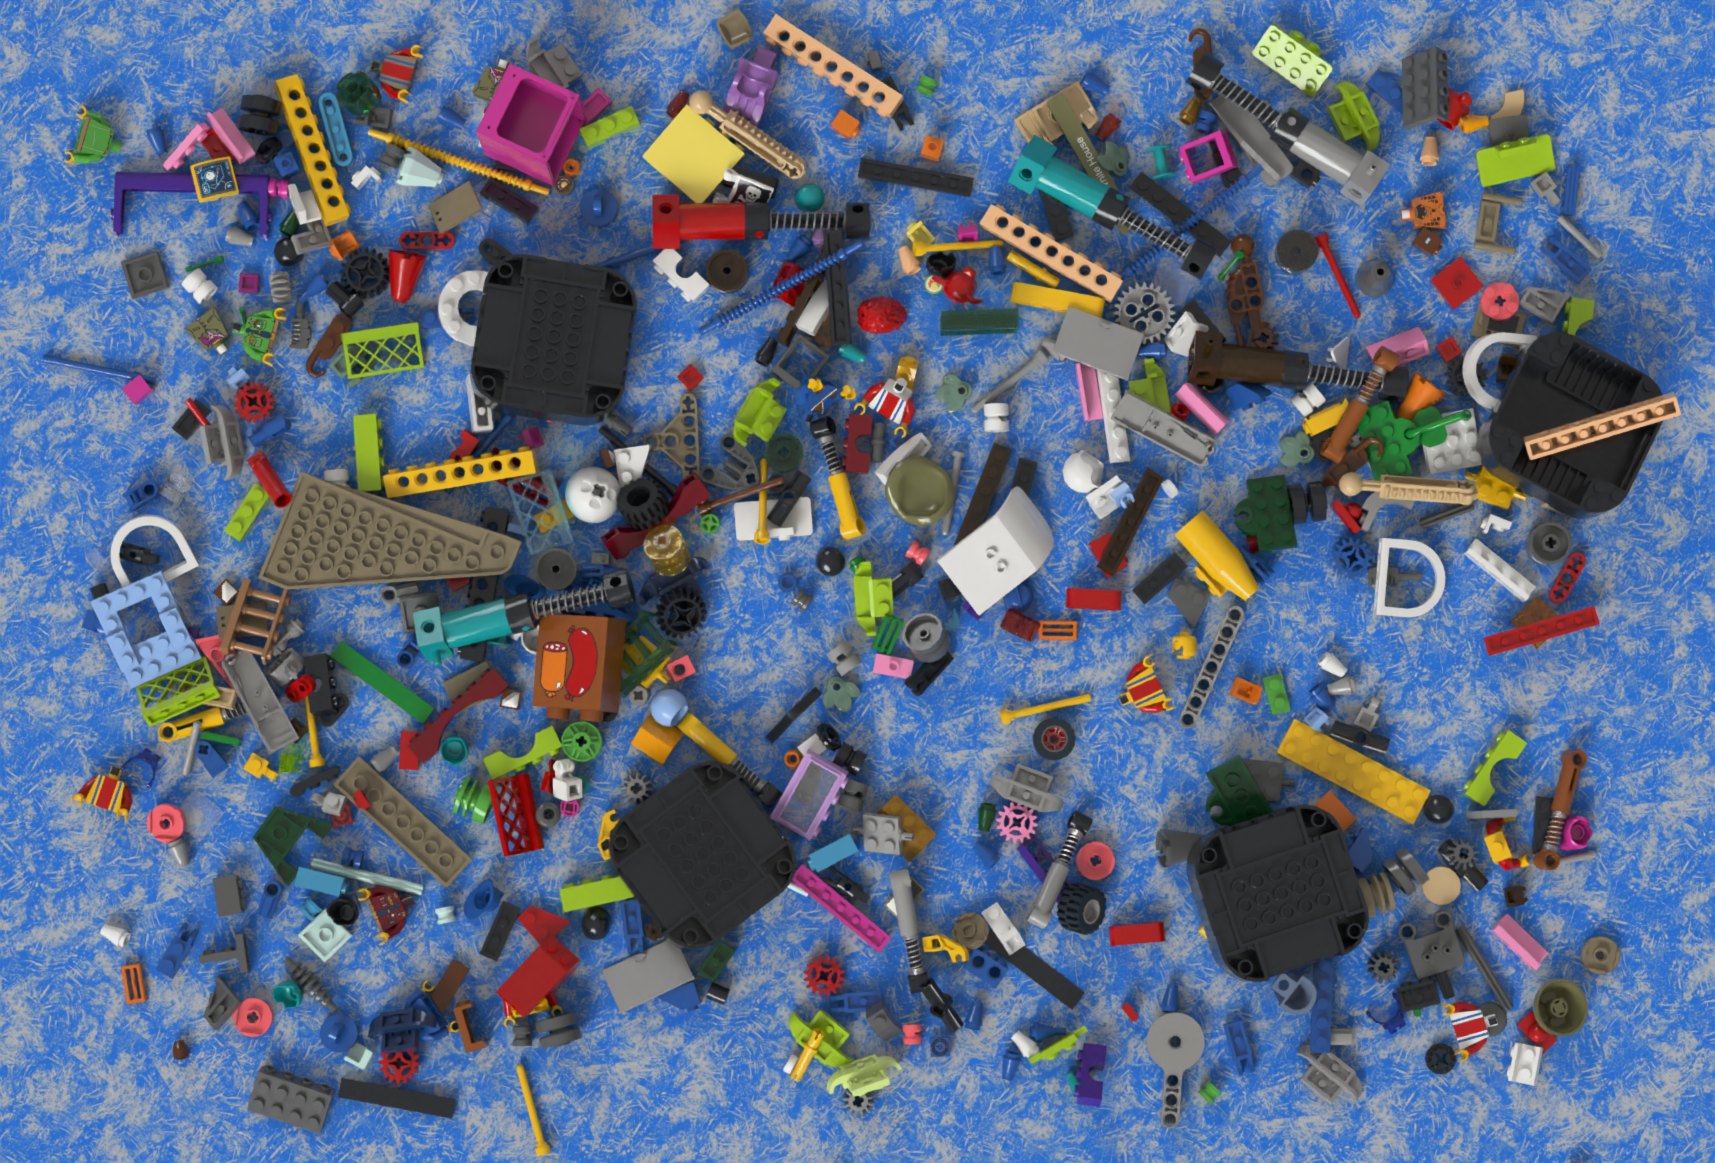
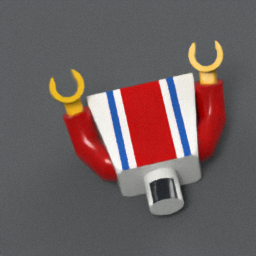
(892, 401)
(1469, 1027)

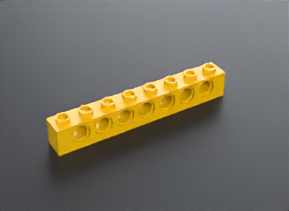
(330, 214)
(396, 488)

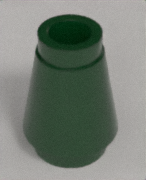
(289, 224)
(986, 815)

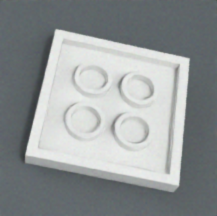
(1457, 451)

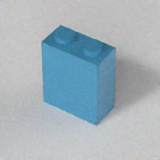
(832, 853)
(322, 881)

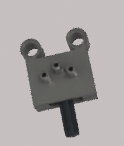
(1434, 952)

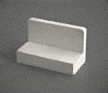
(304, 205)
(1182, 334)

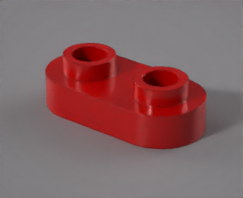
(300, 688)

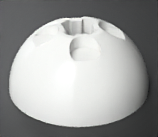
(585, 500)

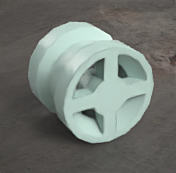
(445, 915)

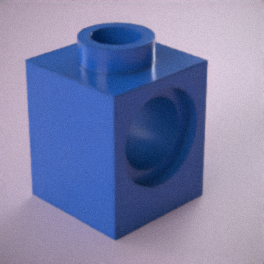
(287, 165)

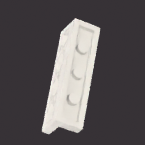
(1499, 570)

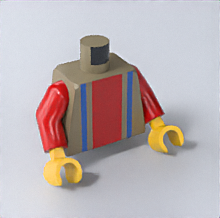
(398, 71)

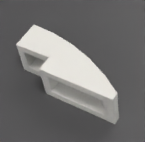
(815, 311)
(915, 446)

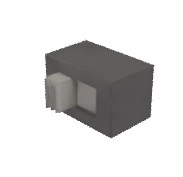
(874, 59)
(600, 558)

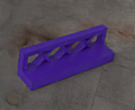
(1035, 865)

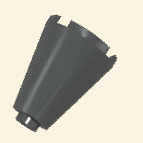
(1374, 278)
(1174, 846)

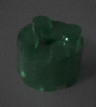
(358, 93)
(776, 445)

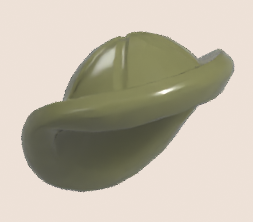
(920, 491)

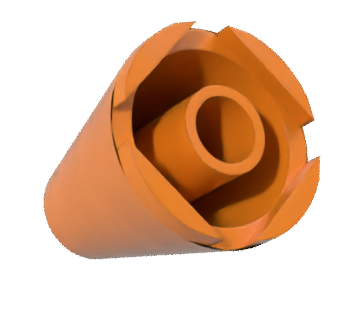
(1419, 396)

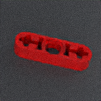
(412, 246)
(1569, 562)

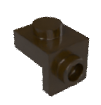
(1505, 367)

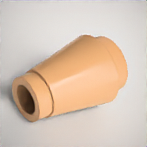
(1429, 152)
(909, 263)

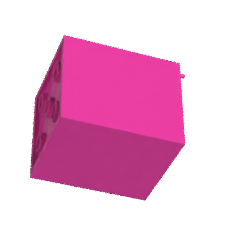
(531, 124)

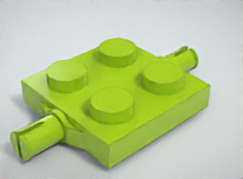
(1066, 1042)

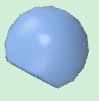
(668, 707)

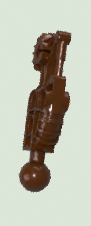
(1239, 291)

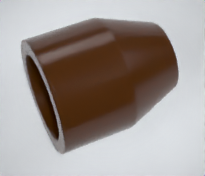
(180, 1050)

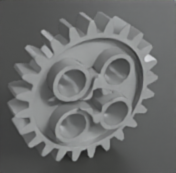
(1135, 297)

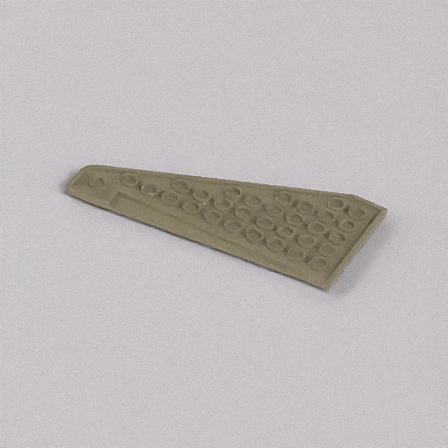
(358, 538)

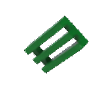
(882, 648)
(221, 738)

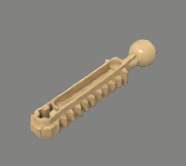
(750, 136)
(1411, 488)

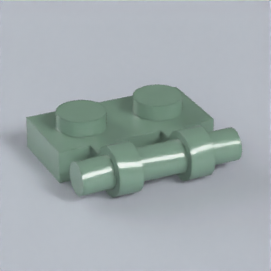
(339, 364)

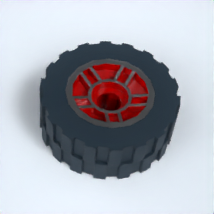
(1058, 728)

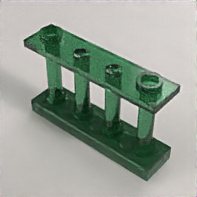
(979, 322)
(651, 660)

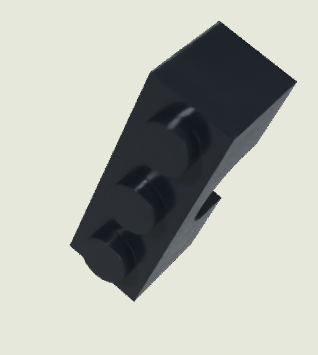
(325, 700)

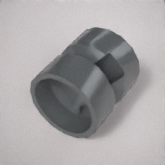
(853, 795)

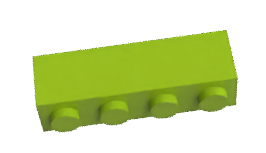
(368, 453)
(593, 893)

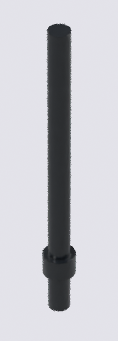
(671, 488)

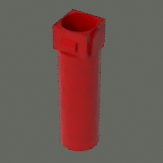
(269, 479)

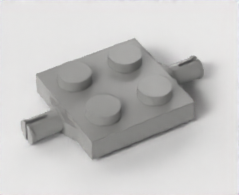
(883, 833)

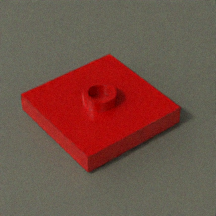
(1456, 283)

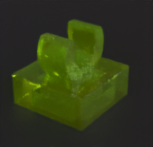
(287, 763)

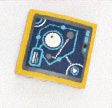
(214, 179)

